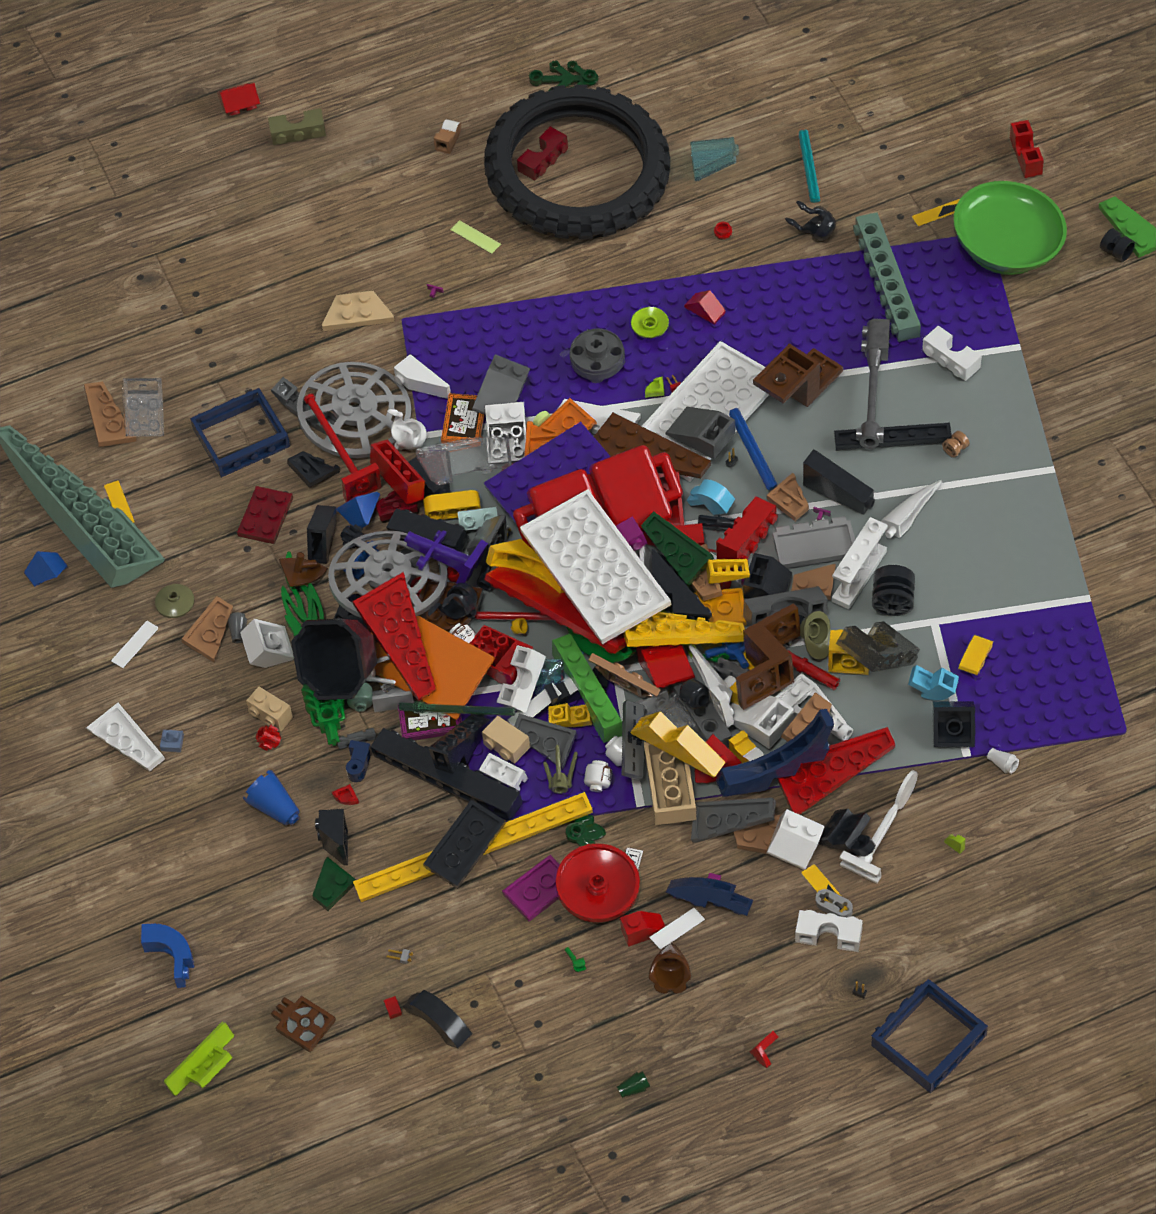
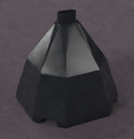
(334, 657)

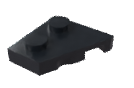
(311, 469)

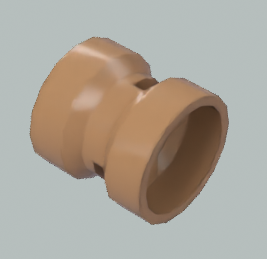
(957, 442)

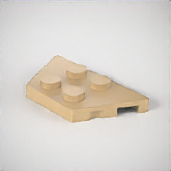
(356, 311)

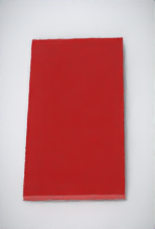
(548, 602)

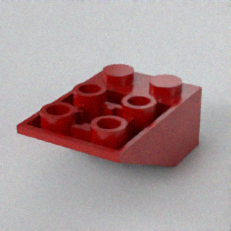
(502, 648)
(665, 664)

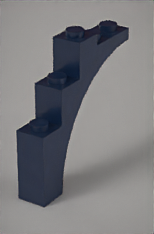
(784, 761)

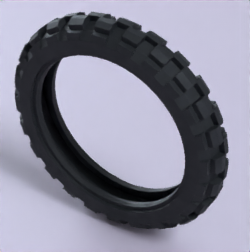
(568, 220)

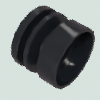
(893, 590)

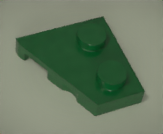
(332, 884)

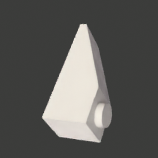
(419, 378)

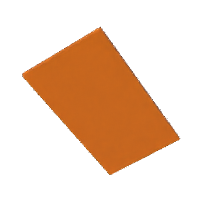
(453, 664)

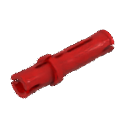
(813, 671)

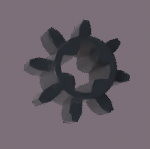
(350, 533)

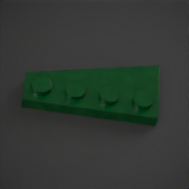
(678, 549)

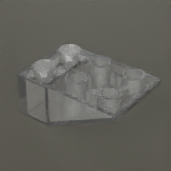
(143, 406)

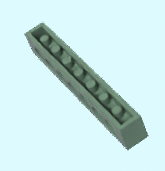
(887, 277)

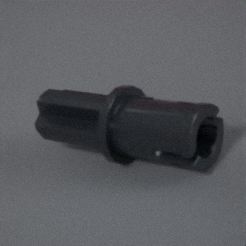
(718, 522)

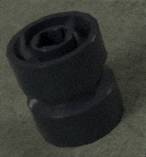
(1117, 245)

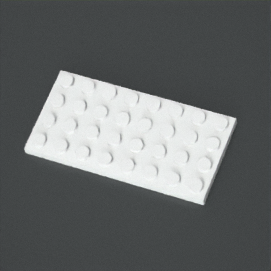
(718, 384)
(595, 566)

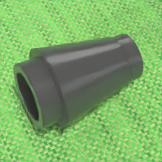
(237, 623)

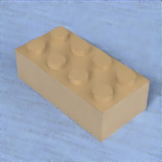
(669, 787)

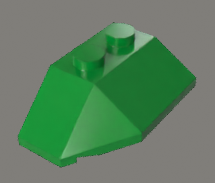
(589, 648)

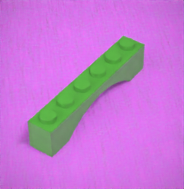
(601, 710)

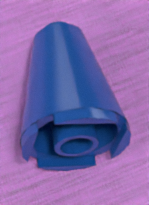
(272, 799)

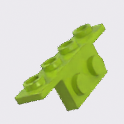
(203, 1062)

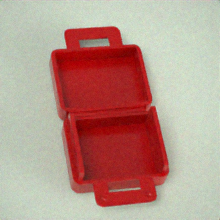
(620, 484)

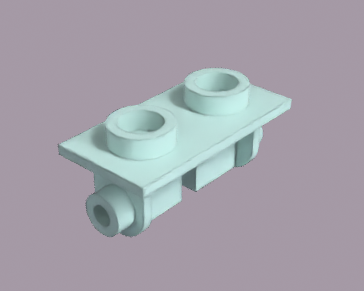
(475, 518)

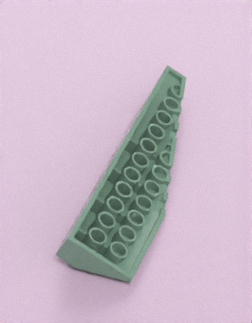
(90, 523)

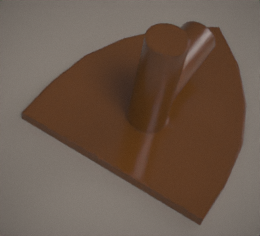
(301, 571)

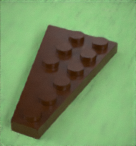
(622, 434)

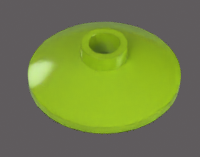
(649, 322)

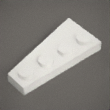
(602, 413)

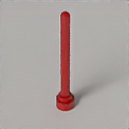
(511, 616)

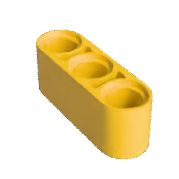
(449, 504)

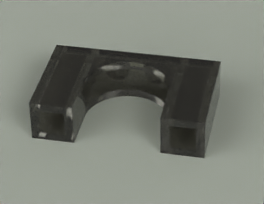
(880, 649)

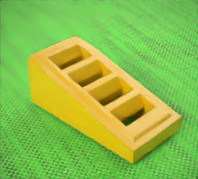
(720, 564)

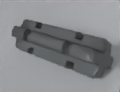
(357, 736)

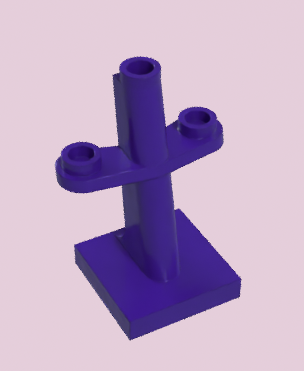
(434, 549)

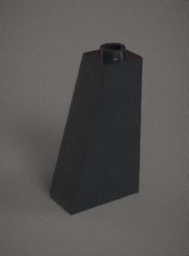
(836, 483)

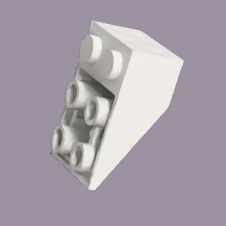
(509, 422)
(764, 720)

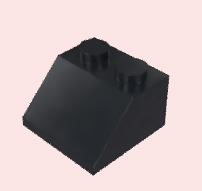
(953, 724)
(333, 833)

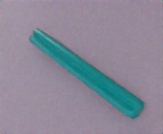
(809, 166)

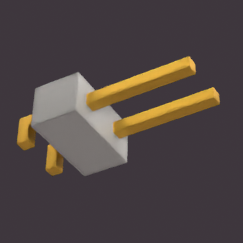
(404, 957)

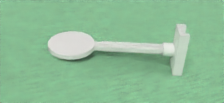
(862, 864)

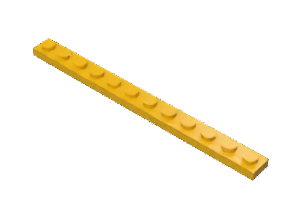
(512, 832)

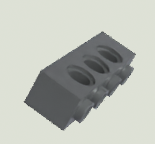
(710, 720)

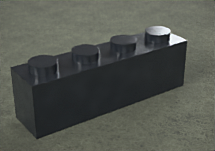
(427, 527)

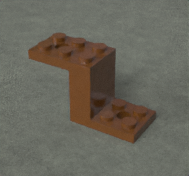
(797, 375)
(768, 656)

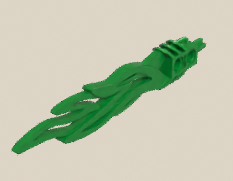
(315, 708)

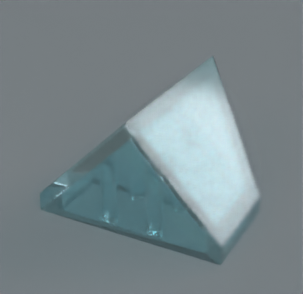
(551, 672)

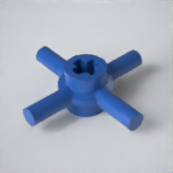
(734, 650)

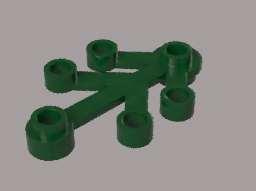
(585, 77)

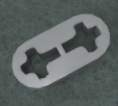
(834, 903)

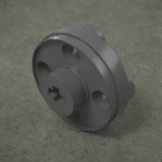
(597, 354)

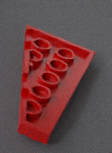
(840, 764)

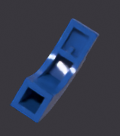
(168, 940)

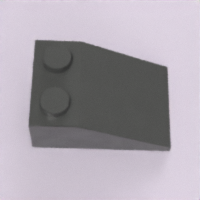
(501, 384)

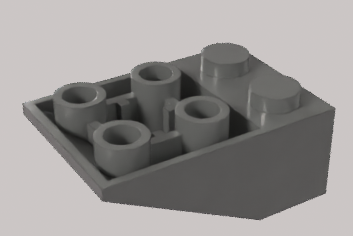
(703, 430)

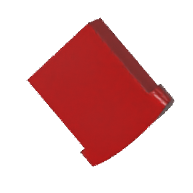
(758, 1051)

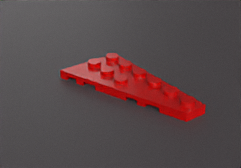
(394, 625)

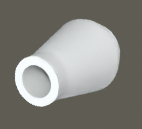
(1005, 761)

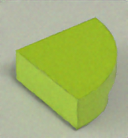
(655, 388)
(956, 843)

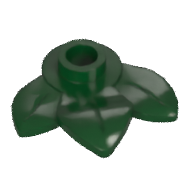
(587, 831)

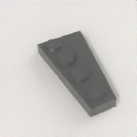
(727, 816)

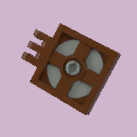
(302, 1022)

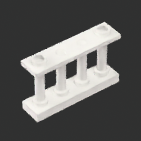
(859, 563)

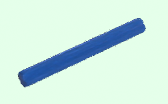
(753, 449)

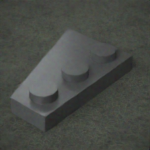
(546, 736)

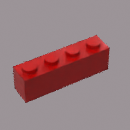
(397, 472)

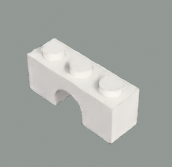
(961, 363)
(528, 666)
(813, 924)

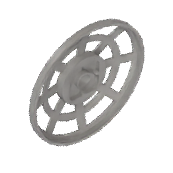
(346, 413)
(375, 574)

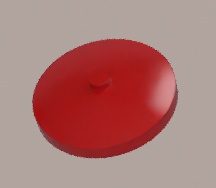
(597, 882)

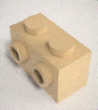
(269, 709)
(505, 739)

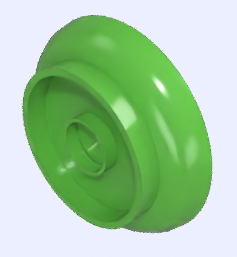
(1009, 227)

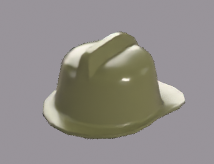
(816, 634)

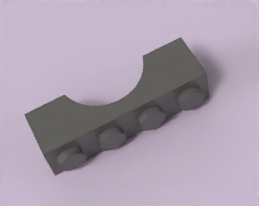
(806, 600)

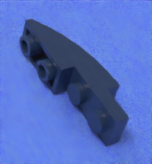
(701, 890)

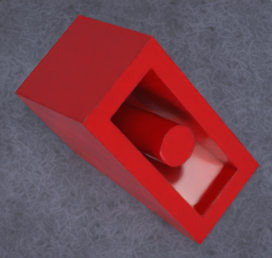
(640, 926)

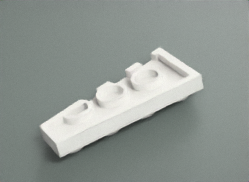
(124, 735)

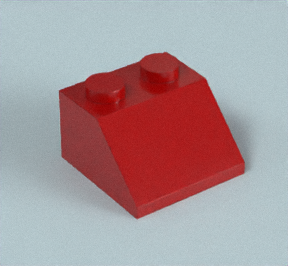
(238, 98)

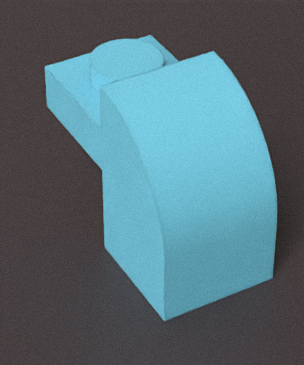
(712, 495)
(933, 685)

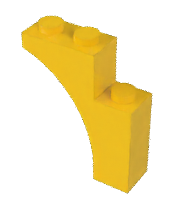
(521, 557)

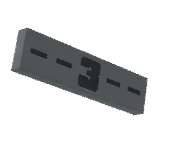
(631, 745)

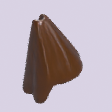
(670, 970)

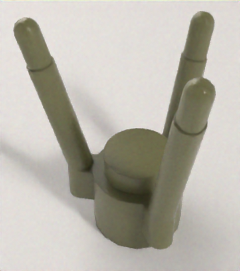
(559, 782)

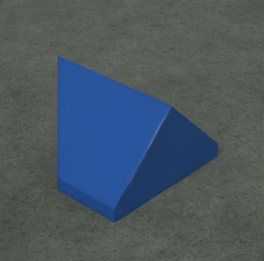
(359, 509)
(44, 567)

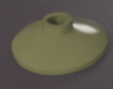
(177, 606)

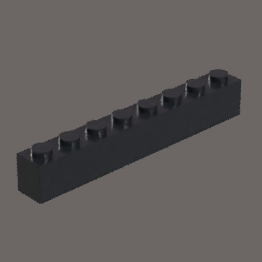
(464, 783)

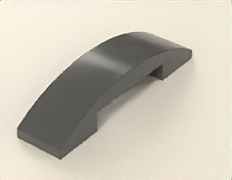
(288, 396)

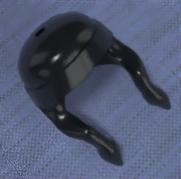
(819, 226)
(460, 601)

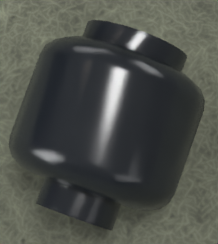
(694, 693)

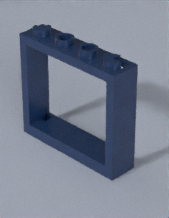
(251, 453)
(953, 1059)

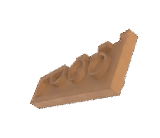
(105, 416)

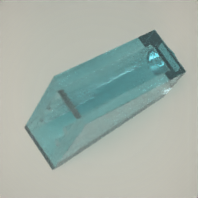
(712, 156)

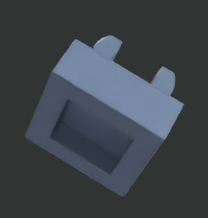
(171, 740)

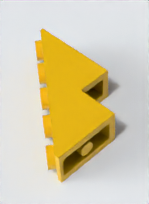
(678, 742)

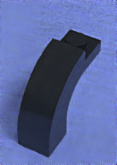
(439, 1016)

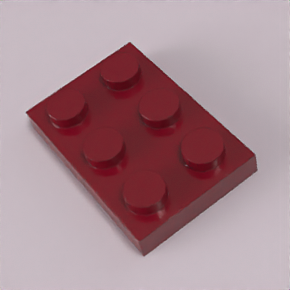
(265, 515)

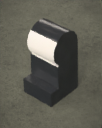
(569, 692)

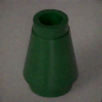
(634, 1084)

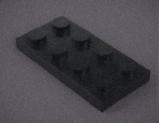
(464, 844)

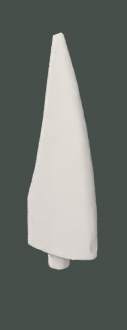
(903, 516)

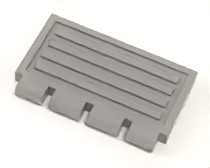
(813, 544)

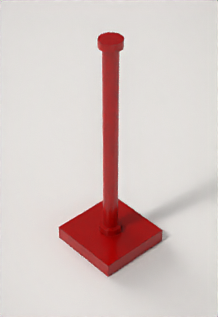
(358, 482)

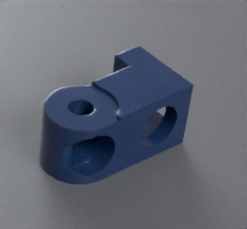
(359, 762)

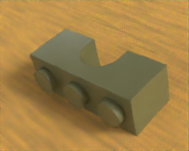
(285, 132)

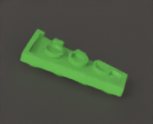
(1130, 225)

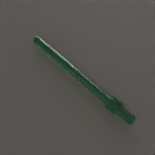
(420, 707)

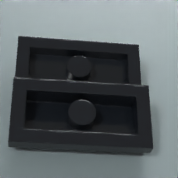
(843, 829)

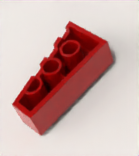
(747, 531)

